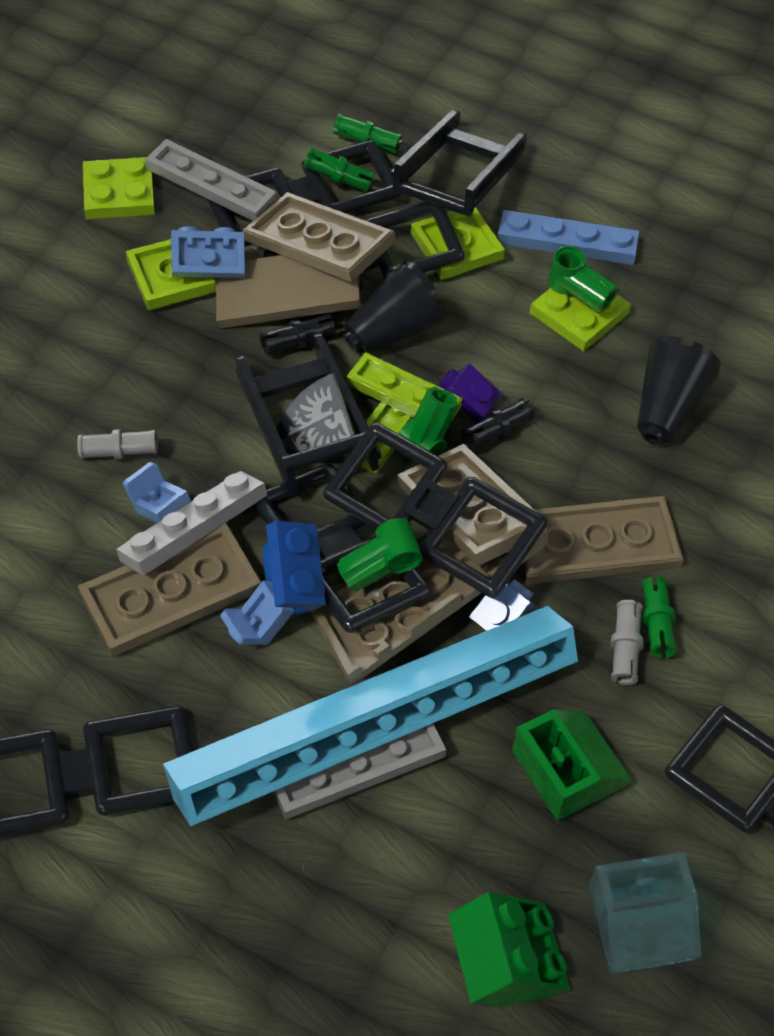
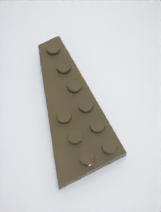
(373, 645)

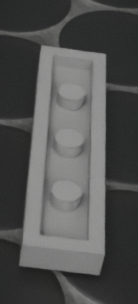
(210, 180)
(191, 522)
(362, 771)

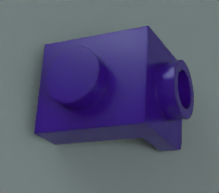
(474, 388)

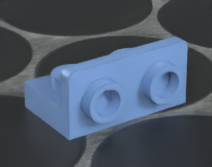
(207, 253)

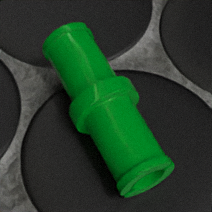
(367, 131)
(338, 169)
(659, 617)

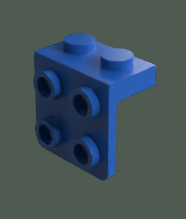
(294, 566)

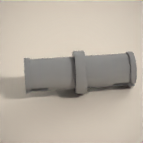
(117, 444)
(627, 642)

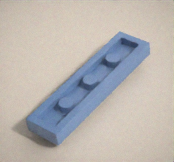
(551, 233)

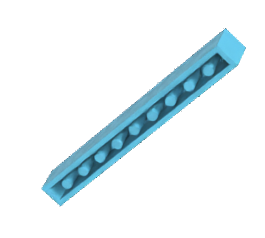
(368, 714)

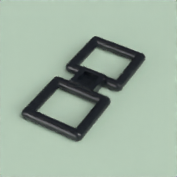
(314, 189)
(453, 255)
(437, 508)
(337, 541)
(85, 770)
(763, 804)

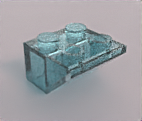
(646, 912)

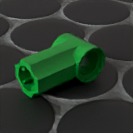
(572, 275)
(432, 420)
(391, 551)

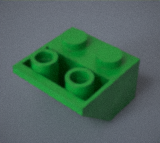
(568, 761)
(508, 950)

